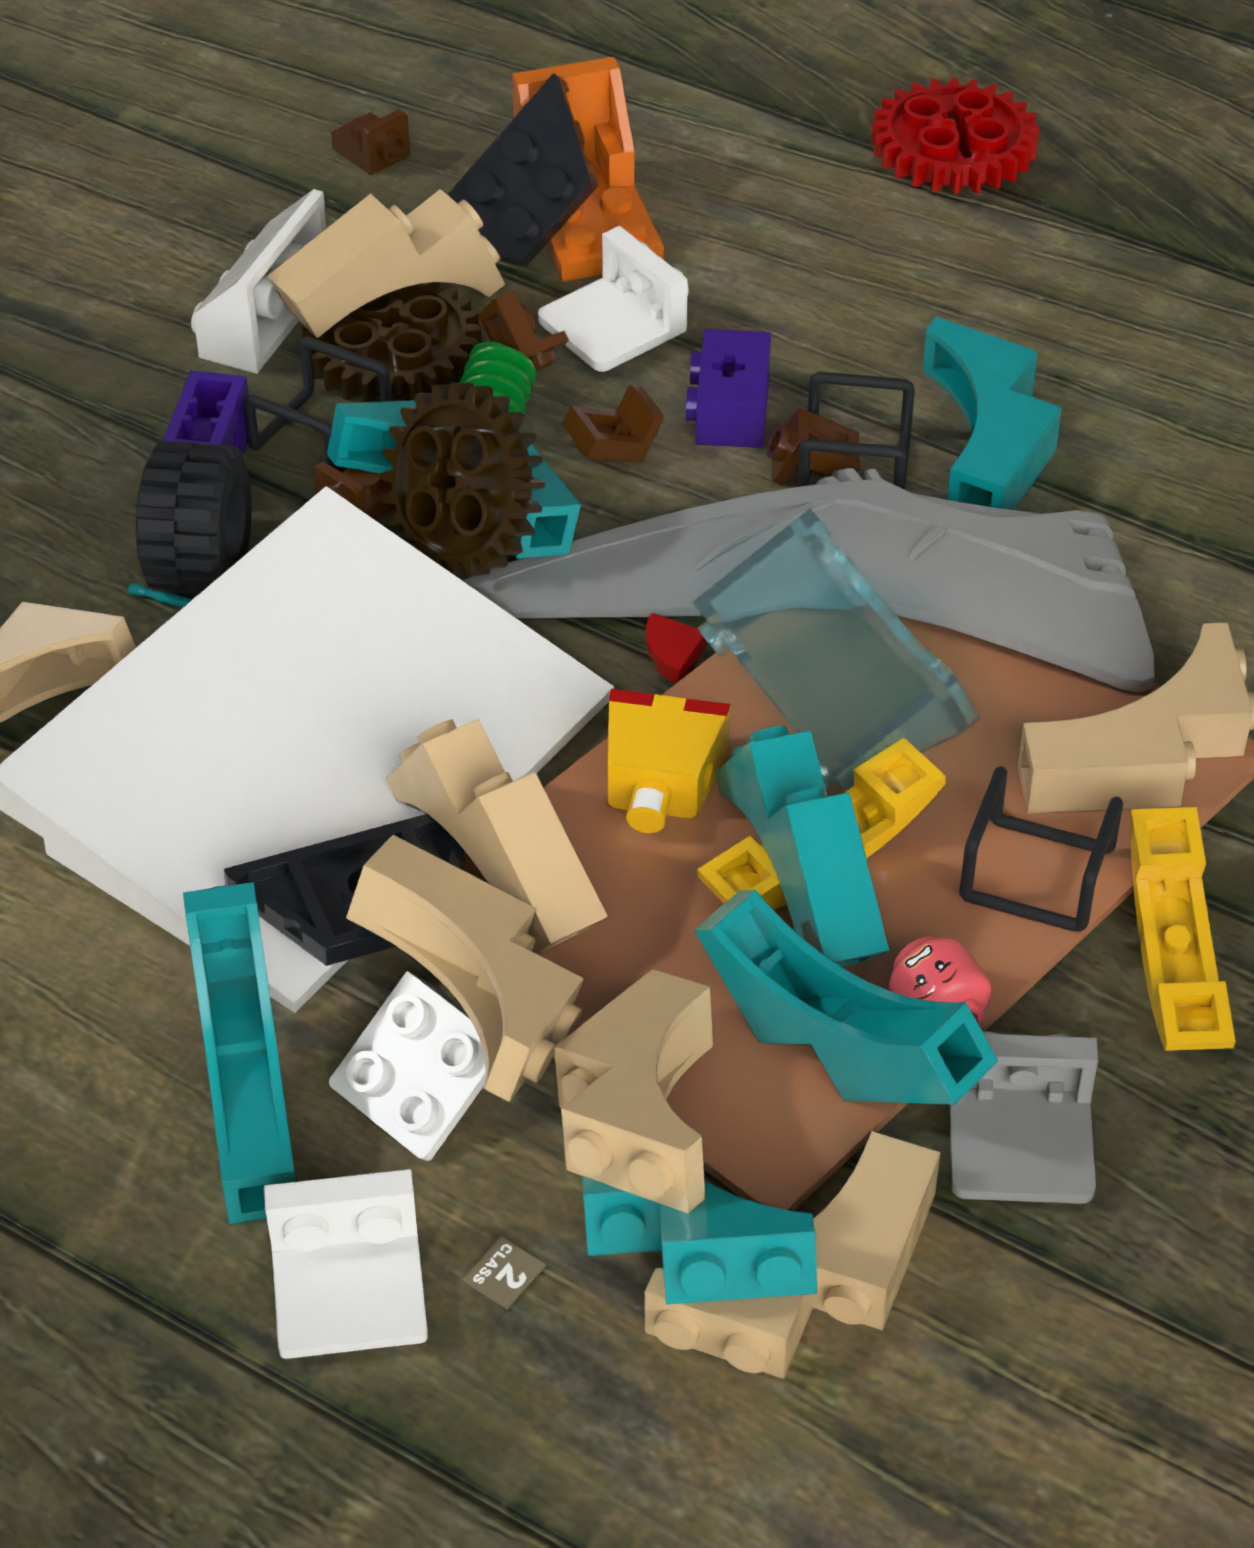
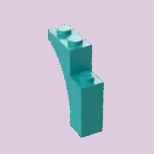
(1009, 428)
(362, 433)
(809, 843)
(865, 1036)
(239, 1046)
(714, 1252)

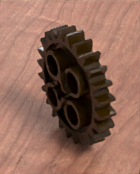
(413, 331)
(462, 478)

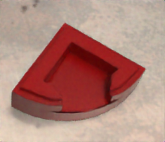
(673, 646)

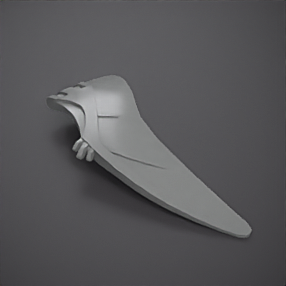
(989, 572)

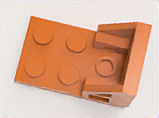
(601, 110)

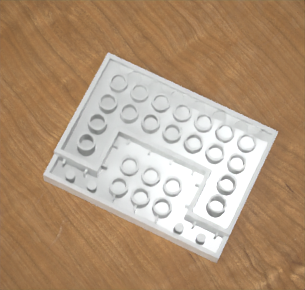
(280, 715)

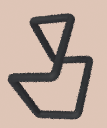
(289, 412)
(898, 452)
(992, 809)

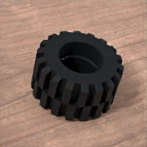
(192, 515)

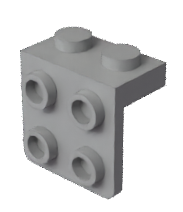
(1027, 1123)

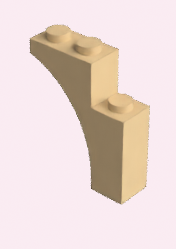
(382, 251)
(55, 652)
(1147, 745)
(501, 826)
(479, 950)
(617, 1084)
(860, 1263)

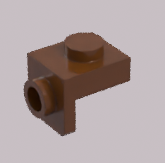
(617, 433)

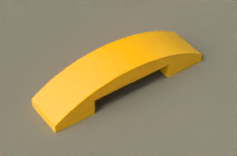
(885, 799)
(1175, 930)

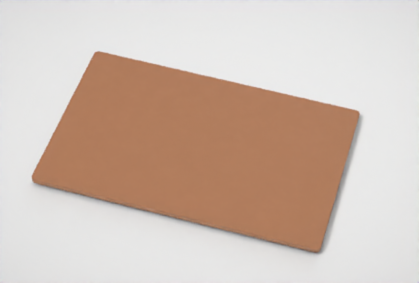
(770, 1109)

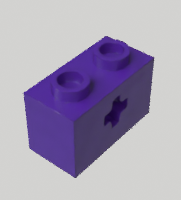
(731, 388)
(210, 411)

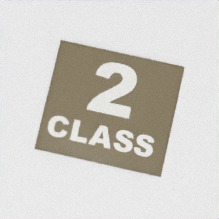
(504, 1272)

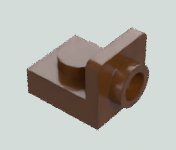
(373, 141)
(513, 326)
(805, 425)
(356, 486)

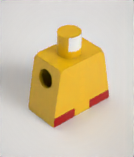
(663, 755)

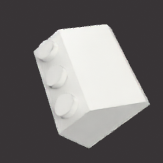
(244, 314)

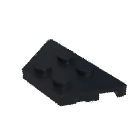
(530, 176)
(312, 887)

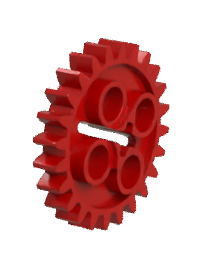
(924, 143)

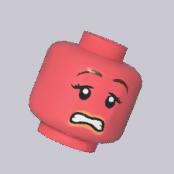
(941, 972)

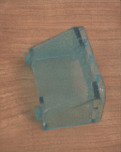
(831, 652)

